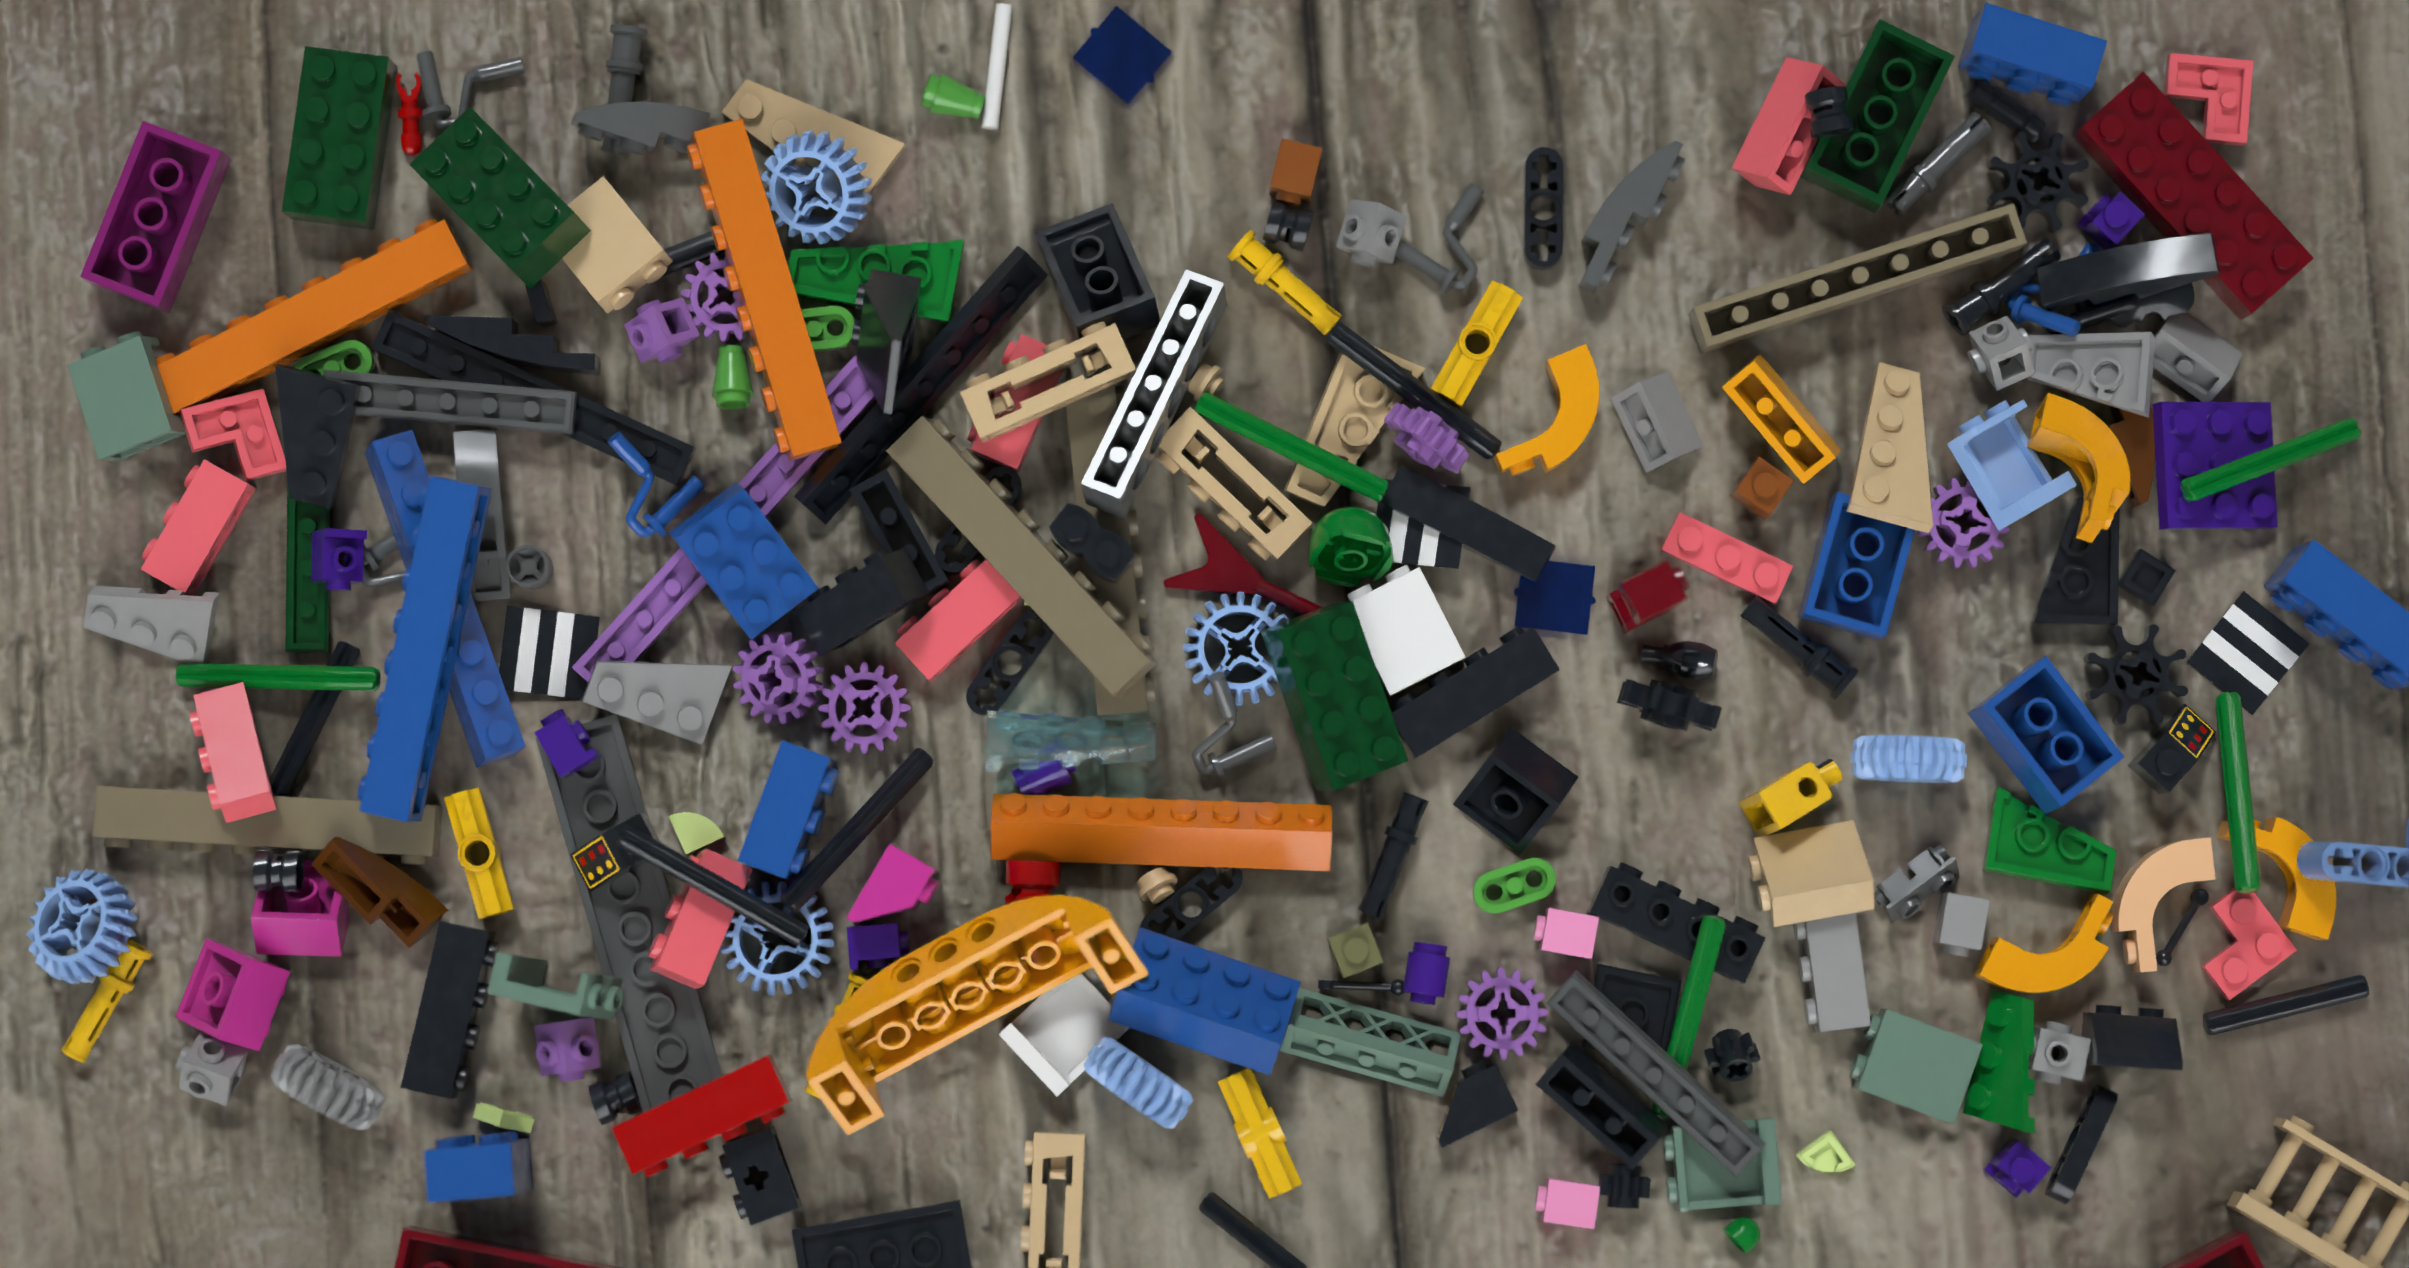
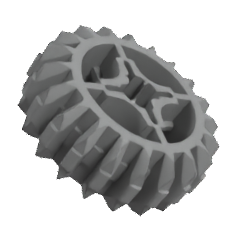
(327, 1087)

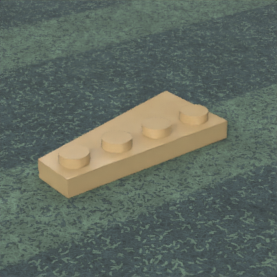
(775, 117)
(1345, 422)
(1892, 454)

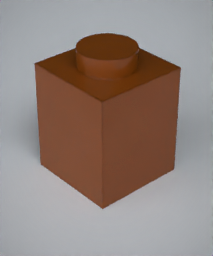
(1295, 172)
(1761, 488)

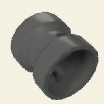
(524, 562)

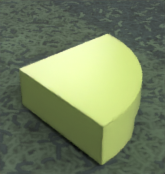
(695, 831)
(503, 1118)
(1825, 1155)

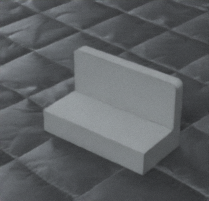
(2194, 357)
(1656, 421)

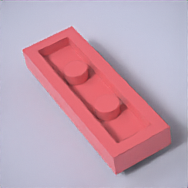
(1726, 558)

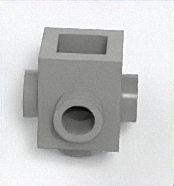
(1370, 232)
(2001, 353)
(2070, 1056)
(211, 1068)

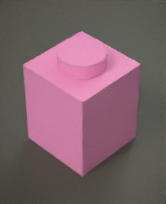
(1566, 933)
(1567, 1202)

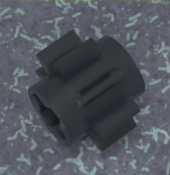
(1732, 1055)
(1624, 1186)

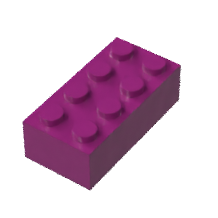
(156, 217)

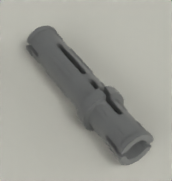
(1924, 176)

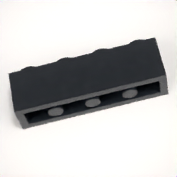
(1473, 692)
(449, 1010)

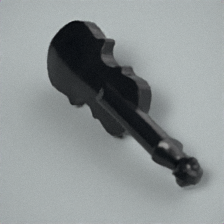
(2130, 308)

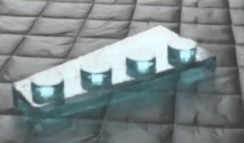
(1052, 737)

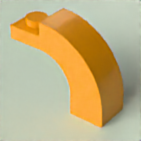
(1577, 396)
(2091, 451)
(2308, 902)
(2079, 954)

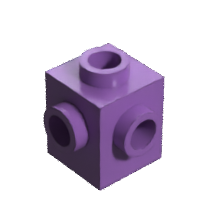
(661, 330)
(567, 1048)

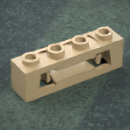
(1055, 358)
(1204, 486)
(1035, 1195)

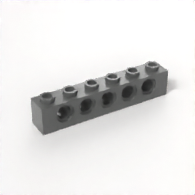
(1154, 394)

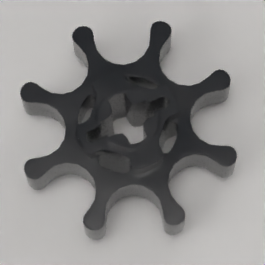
(2054, 181)
(2151, 666)
(1669, 705)

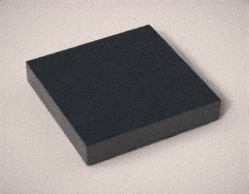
(1643, 998)

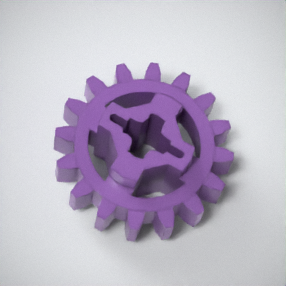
(711, 310)
(1426, 437)
(1960, 541)
(765, 688)
(879, 694)
(1483, 1013)

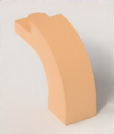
(2146, 885)

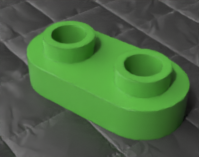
(818, 322)
(336, 358)
(1513, 885)

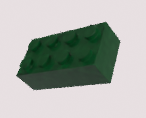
(1887, 105)
(339, 138)
(500, 197)
(1334, 696)

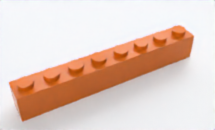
(764, 290)
(314, 316)
(1161, 832)

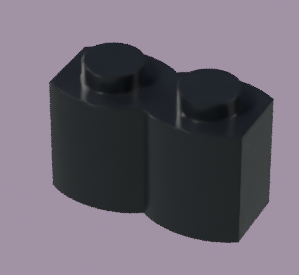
(1103, 550)

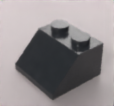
(1515, 790)
(2132, 1040)

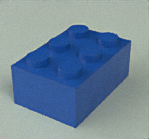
(2031, 55)
(743, 560)
(1855, 571)
(2046, 735)
(789, 811)
(475, 1170)

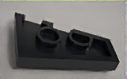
(316, 431)
(2082, 577)

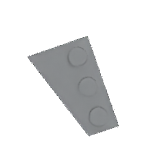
(2098, 367)
(160, 623)
(661, 695)

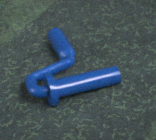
(2023, 310)
(642, 467)

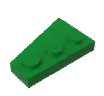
(2040, 849)
(2001, 1078)

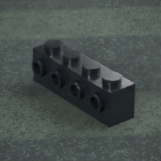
(1672, 922)

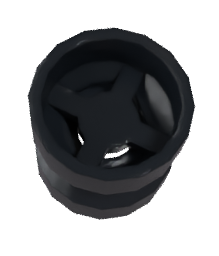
(1828, 112)
(1288, 225)
(274, 870)
(615, 1098)

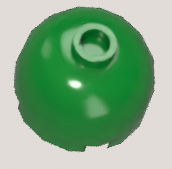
(1350, 546)

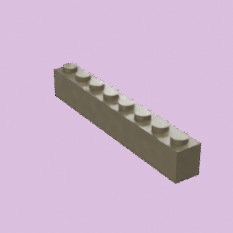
(1857, 278)
(1087, 426)
(1022, 556)
(297, 824)

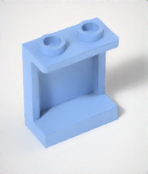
(2002, 468)

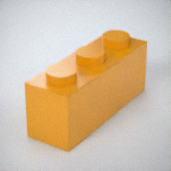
(1781, 418)

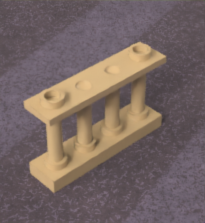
(2294, 1225)

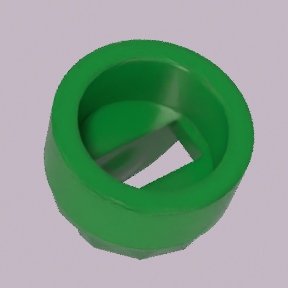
(1743, 1233)

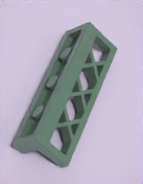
(1369, 1049)

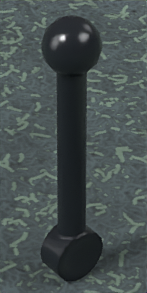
(2198, 898)
(1395, 986)

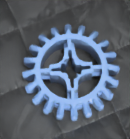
(787, 175)
(1210, 626)
(1908, 758)
(93, 930)
(761, 972)
(1138, 1082)

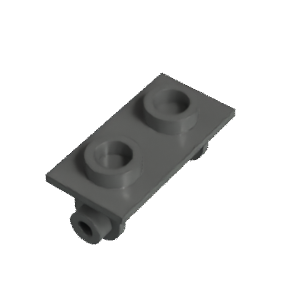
(1906, 895)

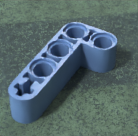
(2377, 862)

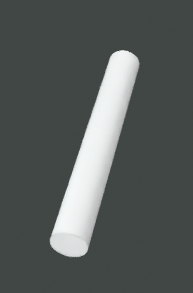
(996, 66)

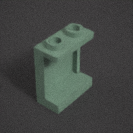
(124, 398)
(522, 977)
(1915, 1065)
(1705, 1183)

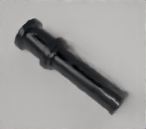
(1986, 296)
(1815, 659)

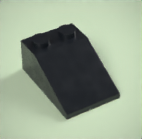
(1098, 273)
(886, 332)

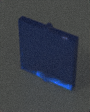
(1122, 55)
(1558, 600)

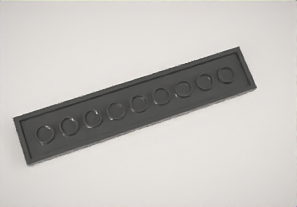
(659, 1017)

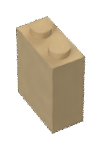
(618, 250)
(1812, 873)

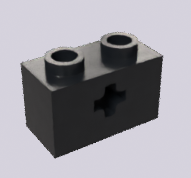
(767, 1154)

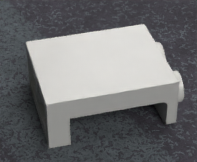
(1405, 630)
(1062, 1029)

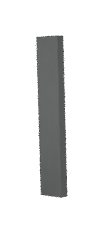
(462, 402)
(1656, 1073)

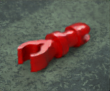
(410, 114)

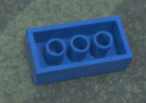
(2346, 609)
(1207, 1002)

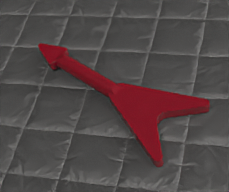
(1231, 573)

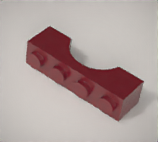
(1648, 595)

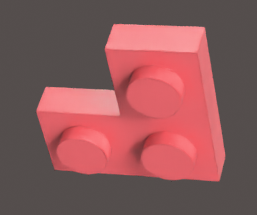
(2222, 85)
(240, 420)
(2256, 946)

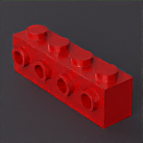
(702, 1115)

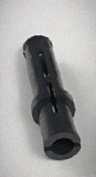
(1393, 855)

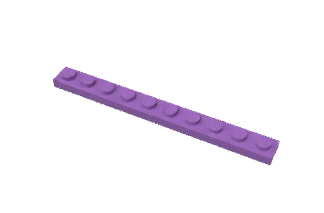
(678, 579)

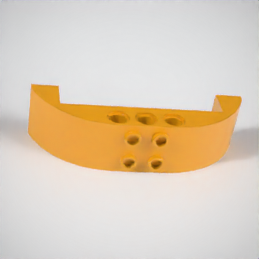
(957, 988)

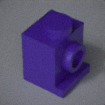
(2110, 220)
(325, 550)
(566, 743)
(876, 944)
(2017, 1168)

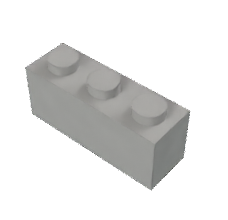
(1833, 973)

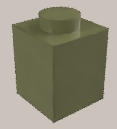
(1355, 950)

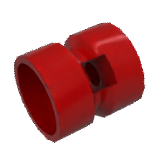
(1031, 879)

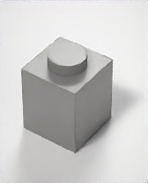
(1960, 923)

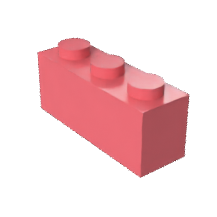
(1781, 134)
(1013, 446)
(197, 527)
(957, 619)
(232, 753)
(696, 925)

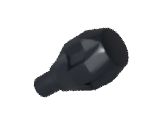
(1684, 659)

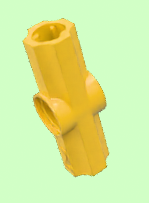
(1488, 320)
(470, 826)
(1259, 1132)

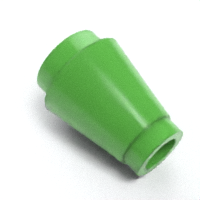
(951, 97)
(732, 380)

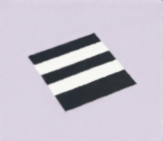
(1417, 543)
(542, 649)
(2248, 652)

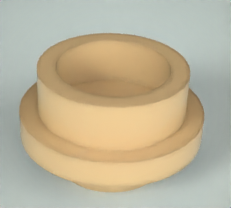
(1206, 380)
(1156, 885)

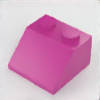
(895, 886)
(301, 922)
(232, 995)

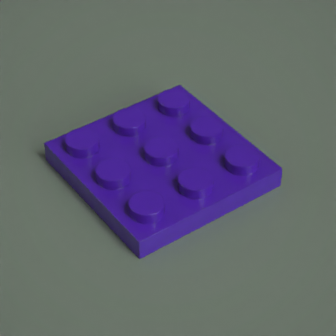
(2203, 437)

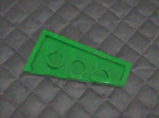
(837, 271)

